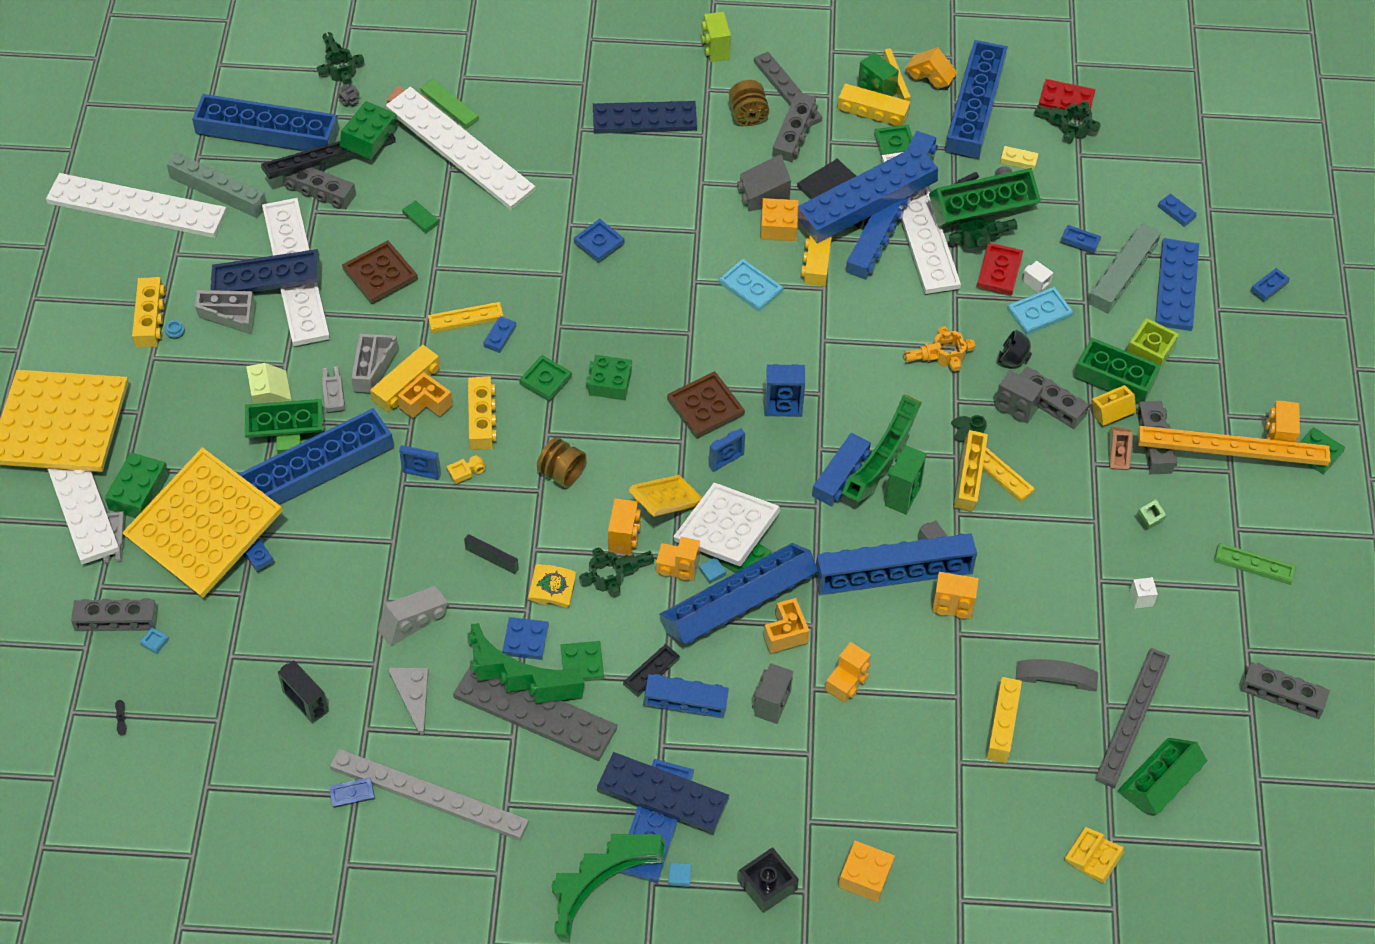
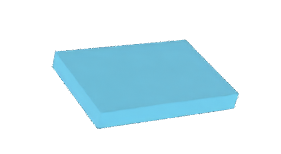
(750, 285)
(1040, 310)

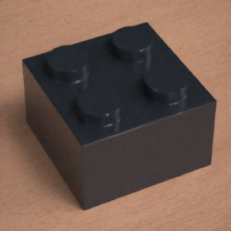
(768, 879)

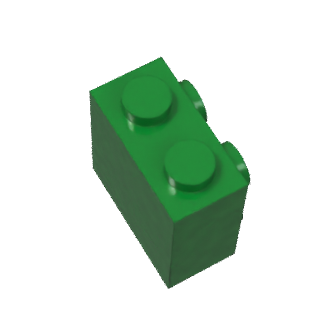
(609, 377)

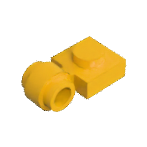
(461, 470)

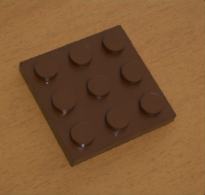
(379, 271)
(705, 404)

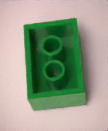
(368, 130)
(905, 479)
(136, 484)

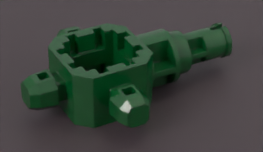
(335, 55)
(1062, 117)
(978, 232)
(622, 567)

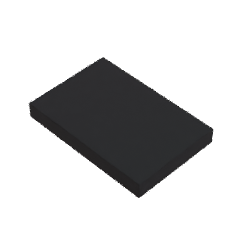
(825, 179)

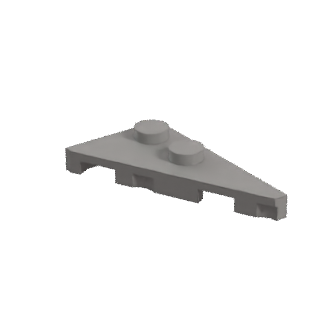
(412, 687)

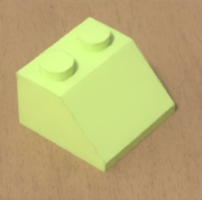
(268, 384)

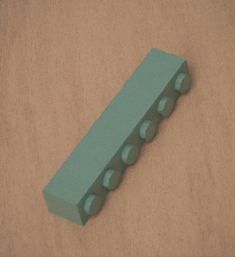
(216, 185)
(1124, 269)

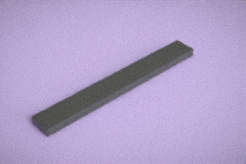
(1132, 718)

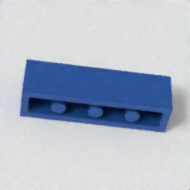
(844, 463)
(686, 696)

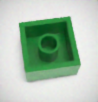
(878, 75)

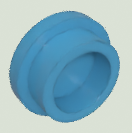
(174, 329)

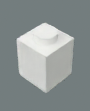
(1037, 276)
(1143, 593)

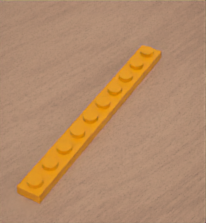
(1233, 445)

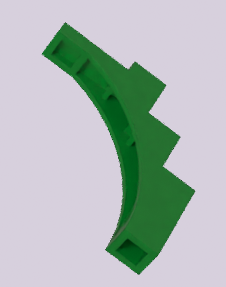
(866, 478)
(541, 683)
(622, 853)

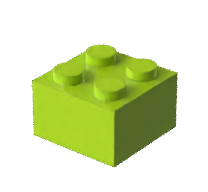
(716, 36)
(1153, 342)

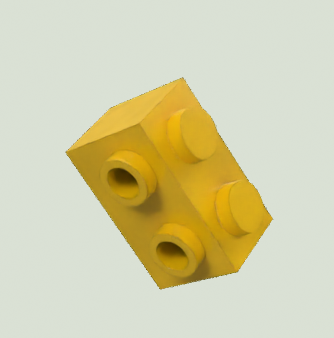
(1114, 405)

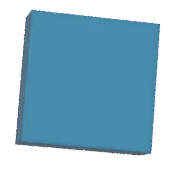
(712, 570)
(154, 640)
(679, 874)

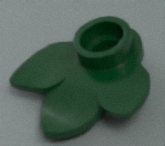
(964, 424)

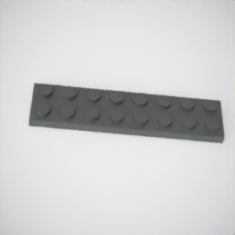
(550, 719)

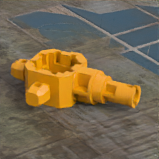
(934, 351)

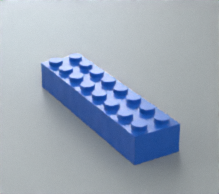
(976, 99)
(264, 123)
(867, 193)
(321, 457)
(894, 563)
(738, 593)

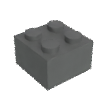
(1018, 396)
(773, 693)

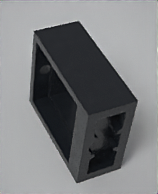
(303, 691)

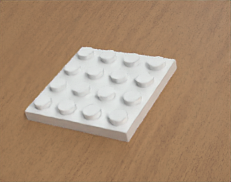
(728, 523)

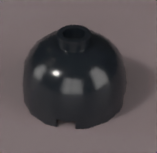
(1015, 350)

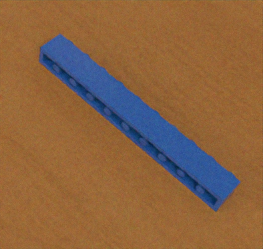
(883, 223)

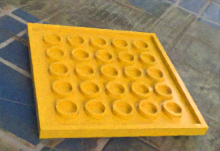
(60, 420)
(202, 522)

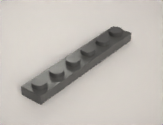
(780, 80)

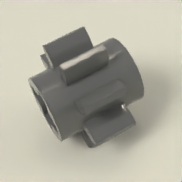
(348, 94)

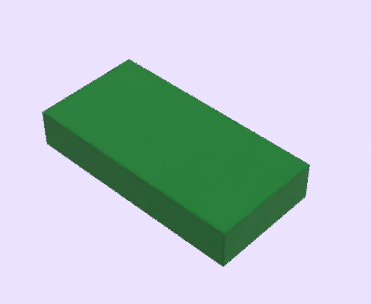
(420, 216)

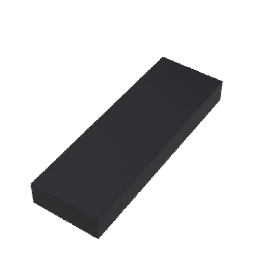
(491, 553)
(656, 664)

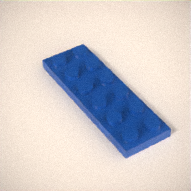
(1177, 284)
(651, 822)

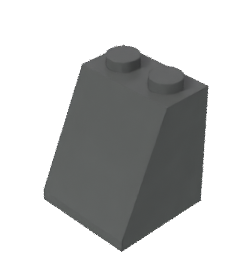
(765, 181)

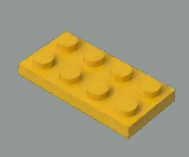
(665, 495)

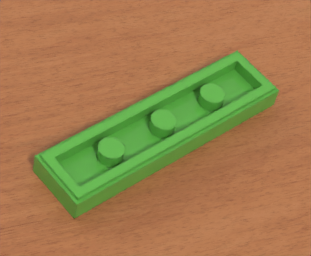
(449, 103)
(1255, 563)

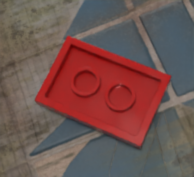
(1063, 94)
(1000, 268)

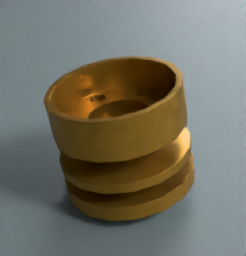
(748, 102)
(561, 462)

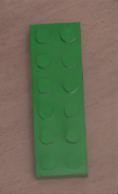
(984, 197)

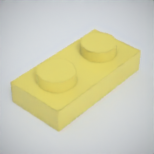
(1019, 158)

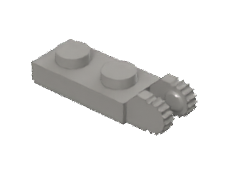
(333, 391)
(117, 523)

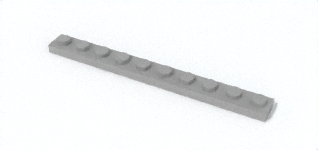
(430, 795)

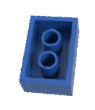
(784, 390)

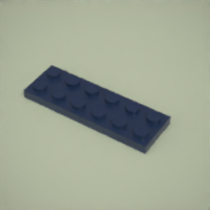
(644, 117)
(267, 272)
(663, 792)

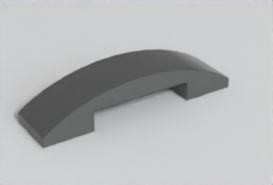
(1057, 671)

